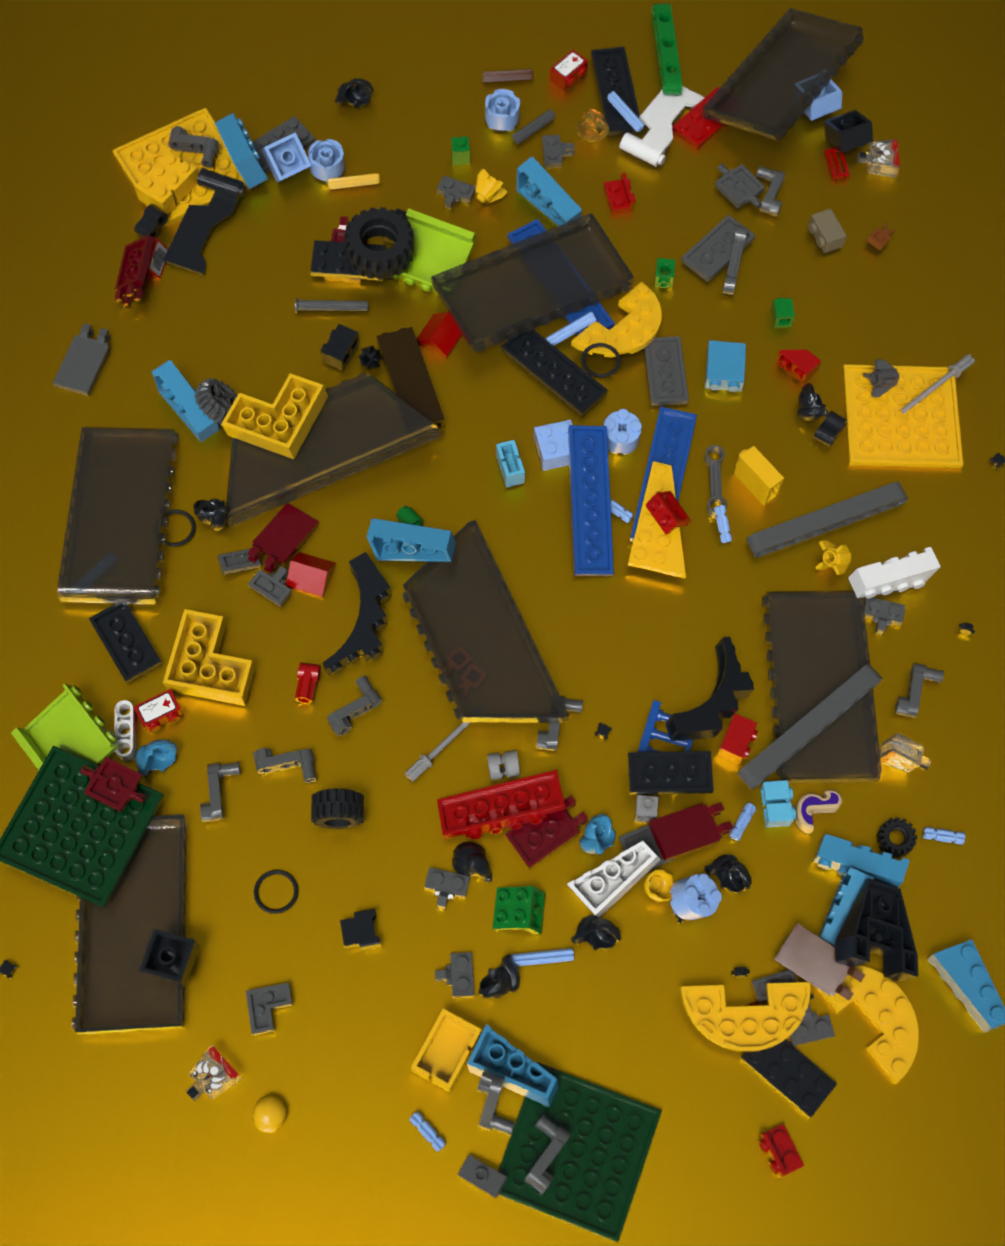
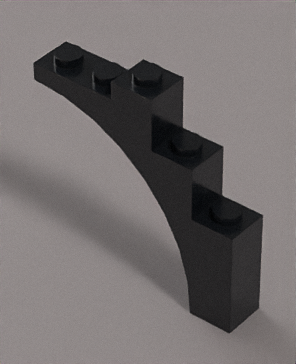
(371, 617)
(731, 685)

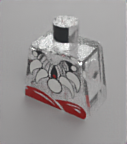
(881, 158)
(903, 754)
(212, 1075)

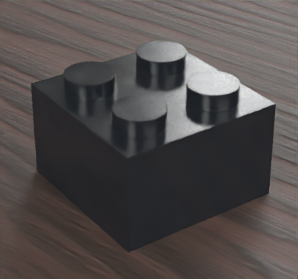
(848, 131)
(169, 957)

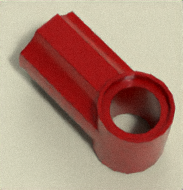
(307, 678)

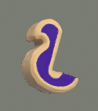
(814, 804)

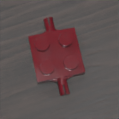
(113, 784)

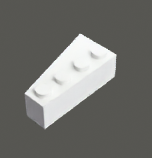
(894, 574)
(612, 879)

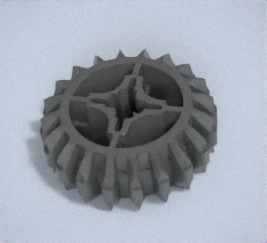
(214, 399)

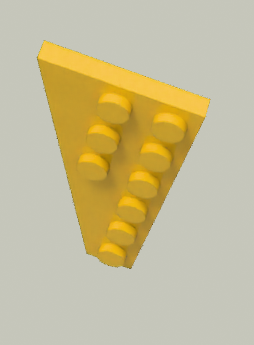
(651, 546)

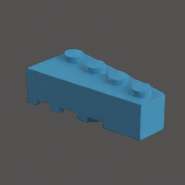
(241, 150)
(546, 193)
(181, 398)
(409, 542)
(841, 855)
(842, 903)
(971, 983)
(521, 1074)

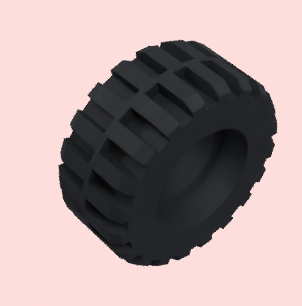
(379, 223)

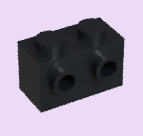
(340, 346)

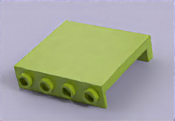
(436, 249)
(69, 726)

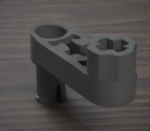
(190, 143)
(770, 204)
(910, 705)
(340, 718)
(549, 739)
(267, 763)
(214, 810)
(492, 1087)
(538, 1176)

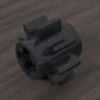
(370, 357)

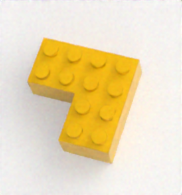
(279, 425)
(198, 667)

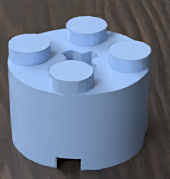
(502, 110)
(326, 159)
(622, 431)
(695, 897)

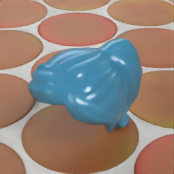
(155, 756)
(598, 835)

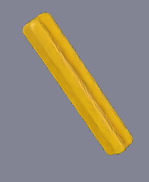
(352, 181)

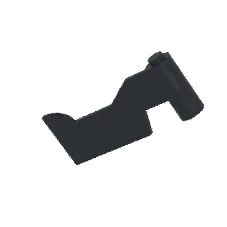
(200, 219)

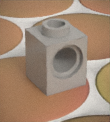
(645, 808)

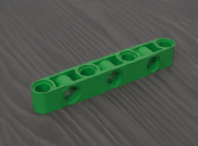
(666, 49)

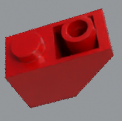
(799, 363)

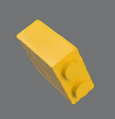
(758, 475)

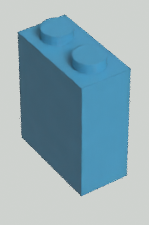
(725, 366)

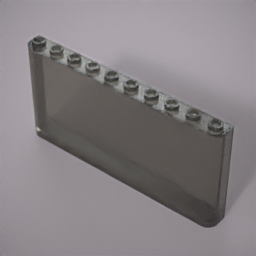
(784, 74)
(532, 282)
(118, 516)
(813, 649)
(114, 939)

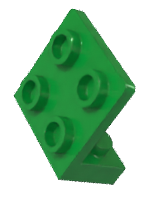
(519, 909)

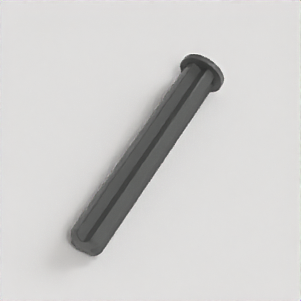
(329, 305)

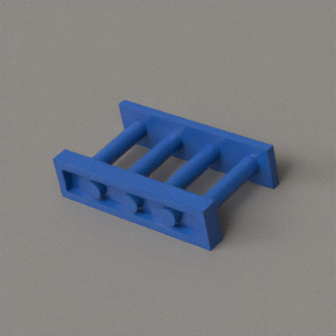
(651, 732)

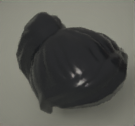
(355, 92)
(810, 404)
(212, 513)
(471, 861)
(730, 873)
(597, 933)
(501, 980)

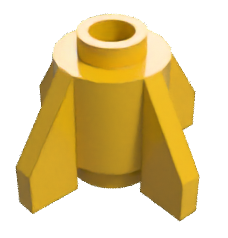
(488, 188)
(834, 557)

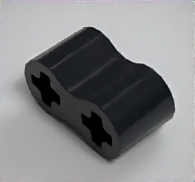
(151, 221)
(830, 429)

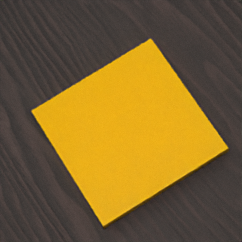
(145, 152)
(885, 436)

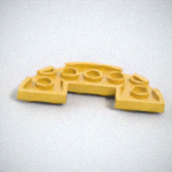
(632, 332)
(890, 1013)
(747, 1026)

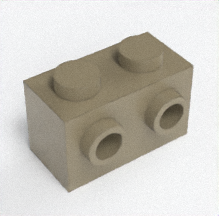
(827, 231)

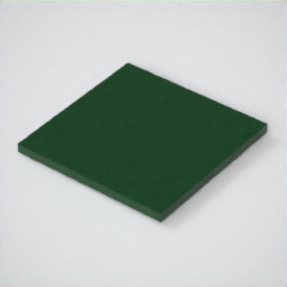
(72, 837)
(596, 1165)

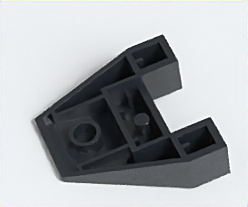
(878, 926)

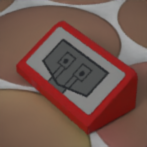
(156, 264)

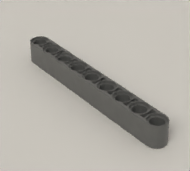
(826, 519)
(809, 726)

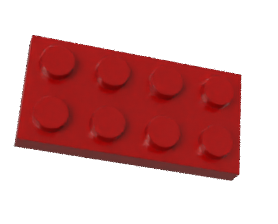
(694, 127)

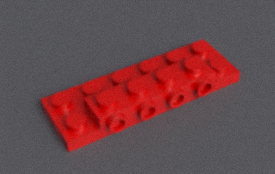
(501, 806)

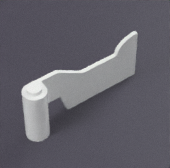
(659, 120)

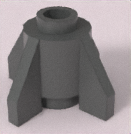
(883, 377)

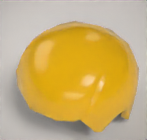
(659, 885)
(269, 1113)

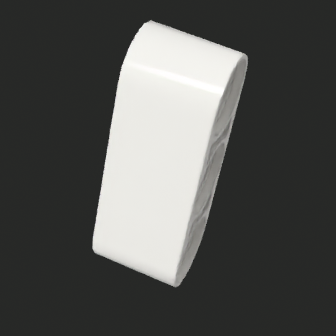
(123, 722)

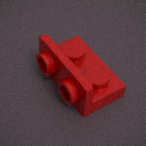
(619, 195)
(667, 511)
(780, 1151)

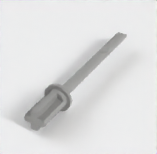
(955, 370)
(425, 761)

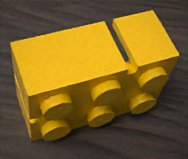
(167, 176)
(446, 1050)

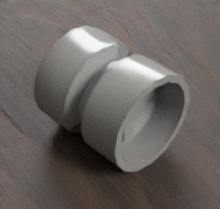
(510, 768)

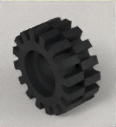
(905, 829)

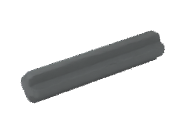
(533, 126)

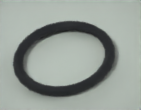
(600, 345)
(192, 529)
(275, 911)

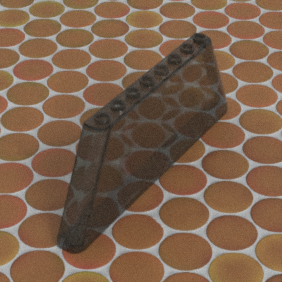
(354, 431)
(480, 638)

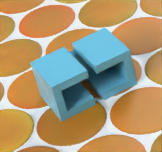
(510, 463)
(776, 798)

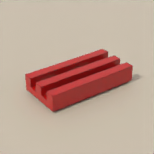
(839, 175)

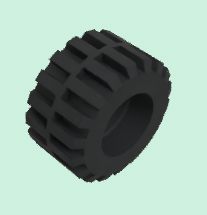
(337, 808)

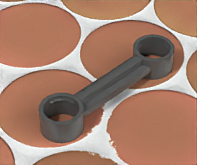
(734, 261)
(715, 478)

